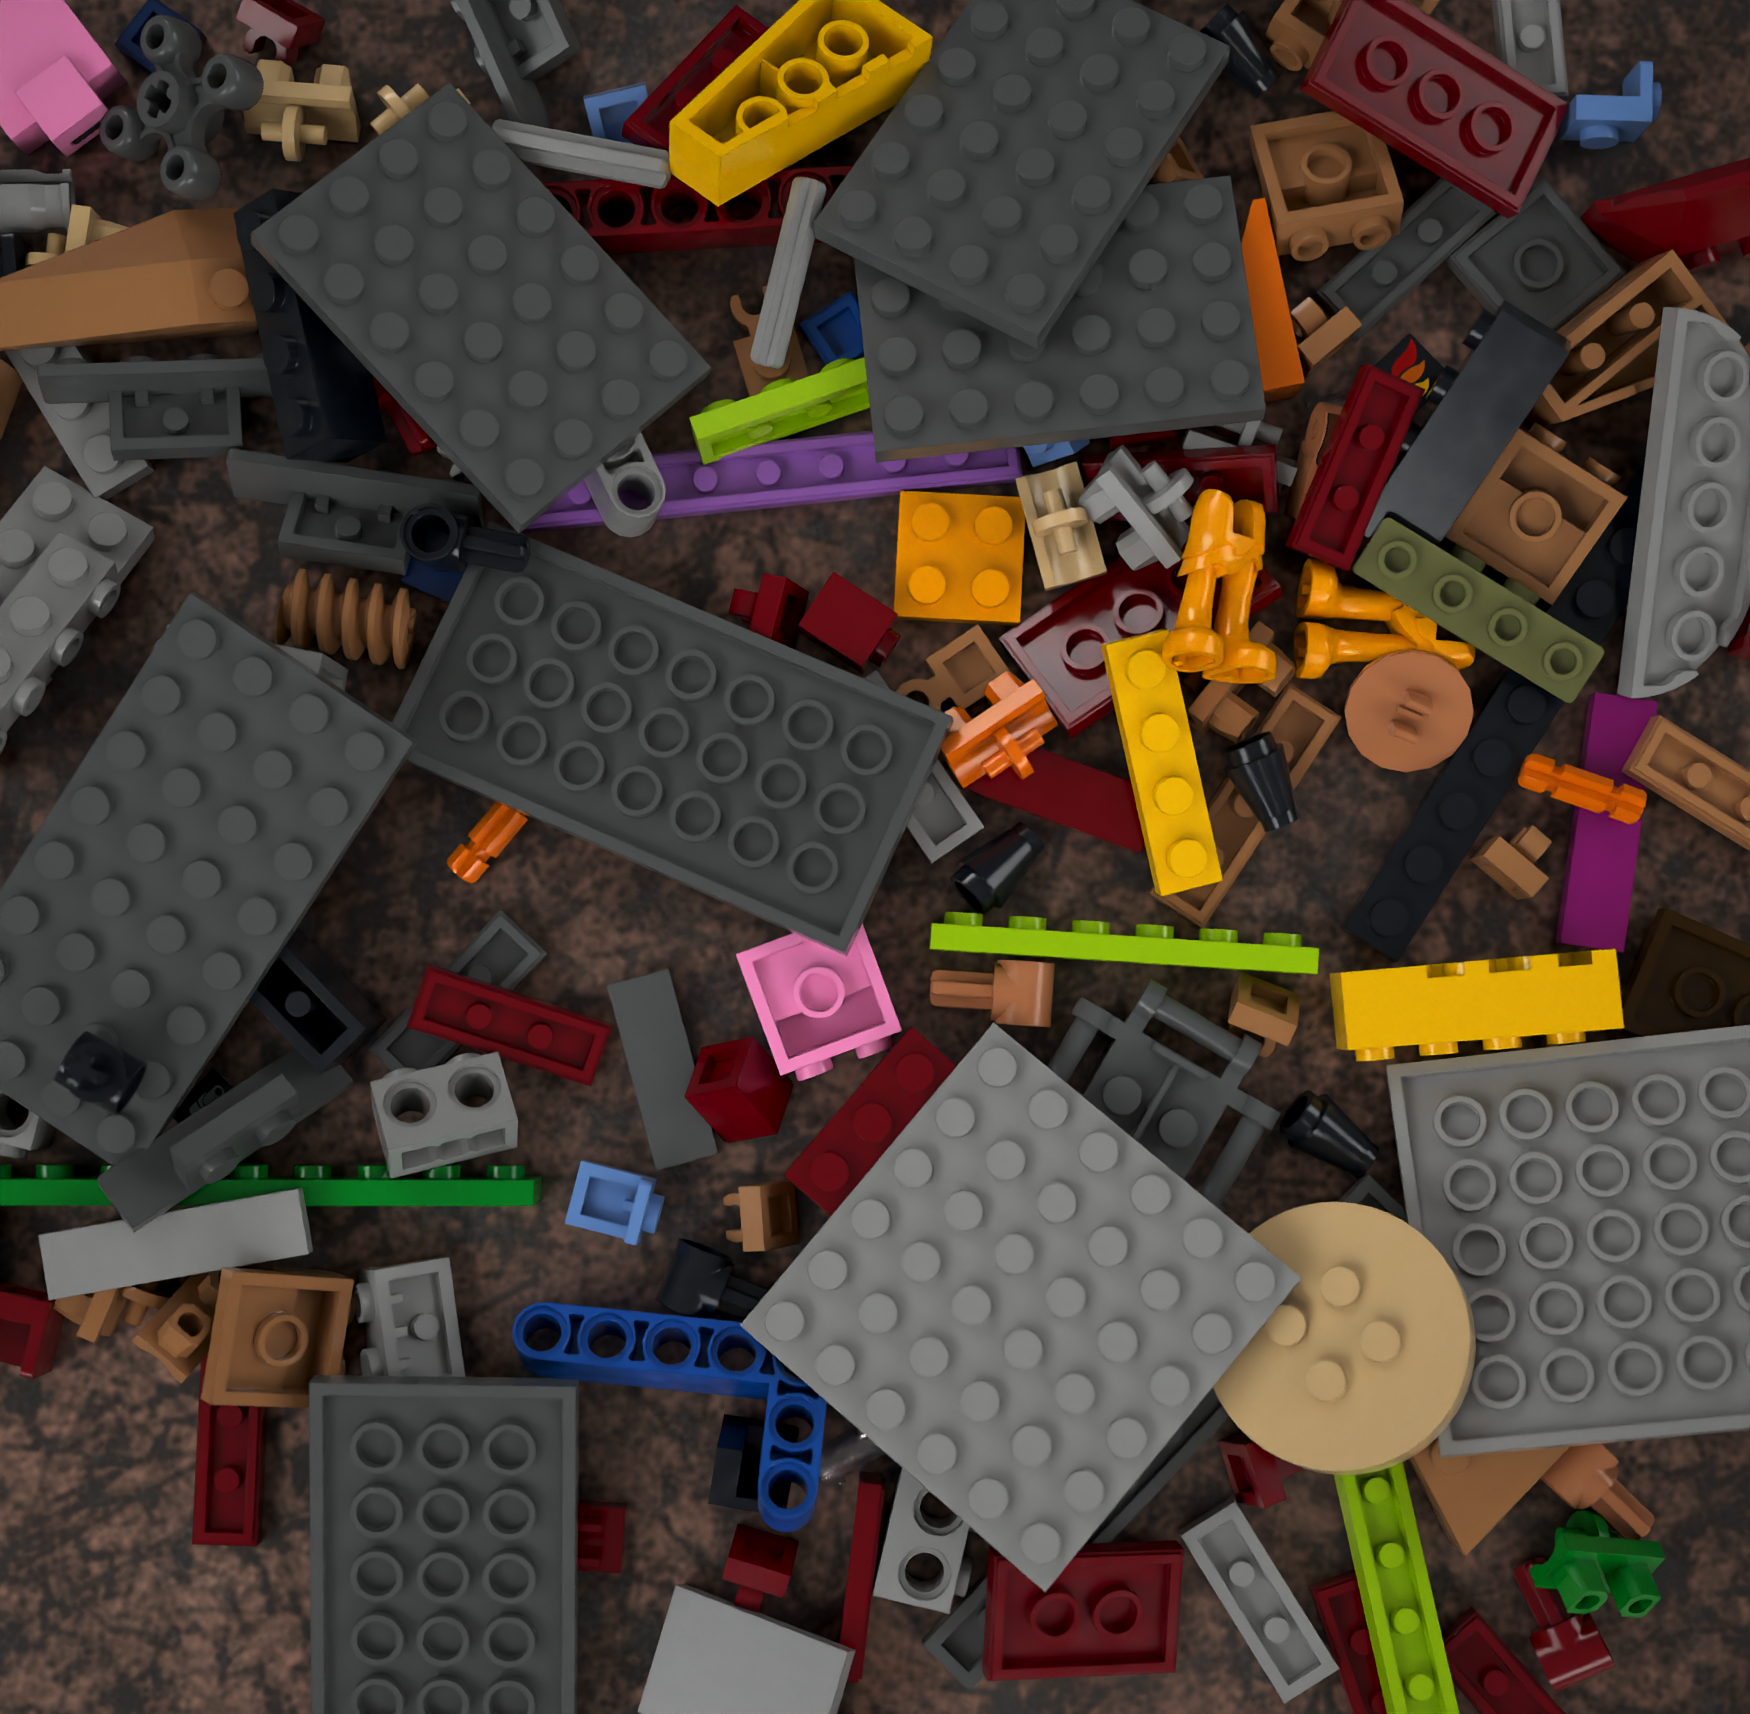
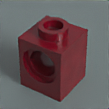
(850, 624)

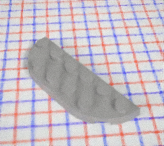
(1693, 508)

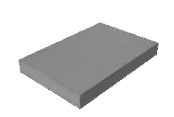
(740, 1662)

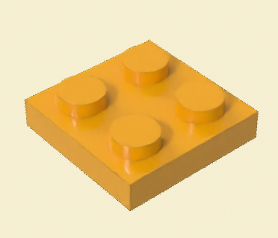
(959, 558)

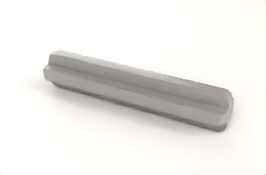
(585, 154)
(788, 273)

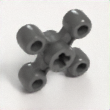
(181, 107)

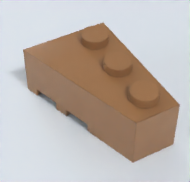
(1619, 339)
(1477, 1490)

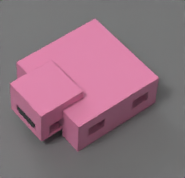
(51, 76)

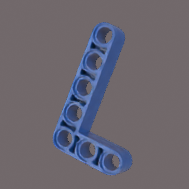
(698, 1373)

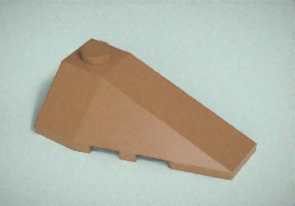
(142, 284)

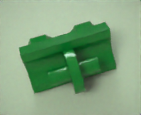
(1597, 1562)

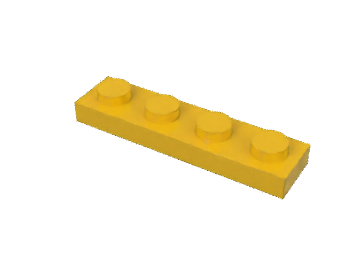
(1161, 764)

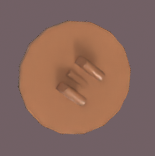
(1408, 710)

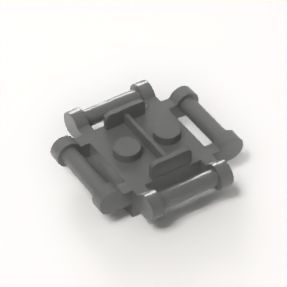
(1162, 1095)

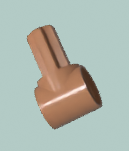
(1012, 993)
(1589, 1478)

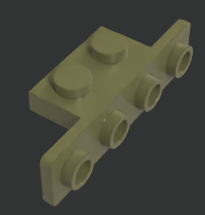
(1477, 609)

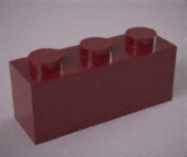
(869, 1121)

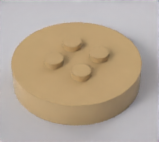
(1361, 1351)

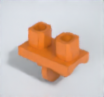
(1001, 733)

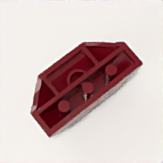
(1693, 215)

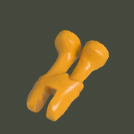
(1226, 544)
(1319, 645)

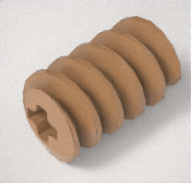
(346, 620)

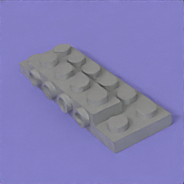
(57, 573)

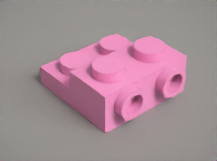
(818, 1002)

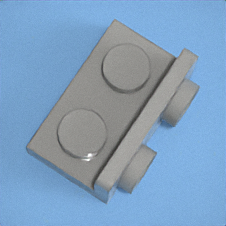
(409, 1320)

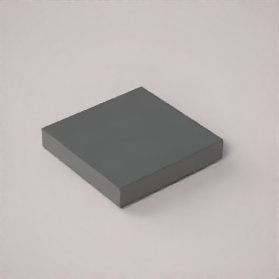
(1537, 261)

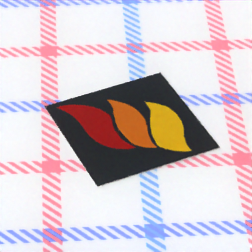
(1412, 363)

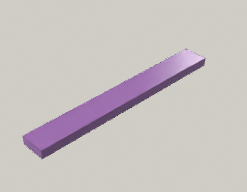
(789, 475)

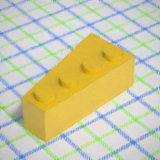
(794, 92)
(1476, 1001)

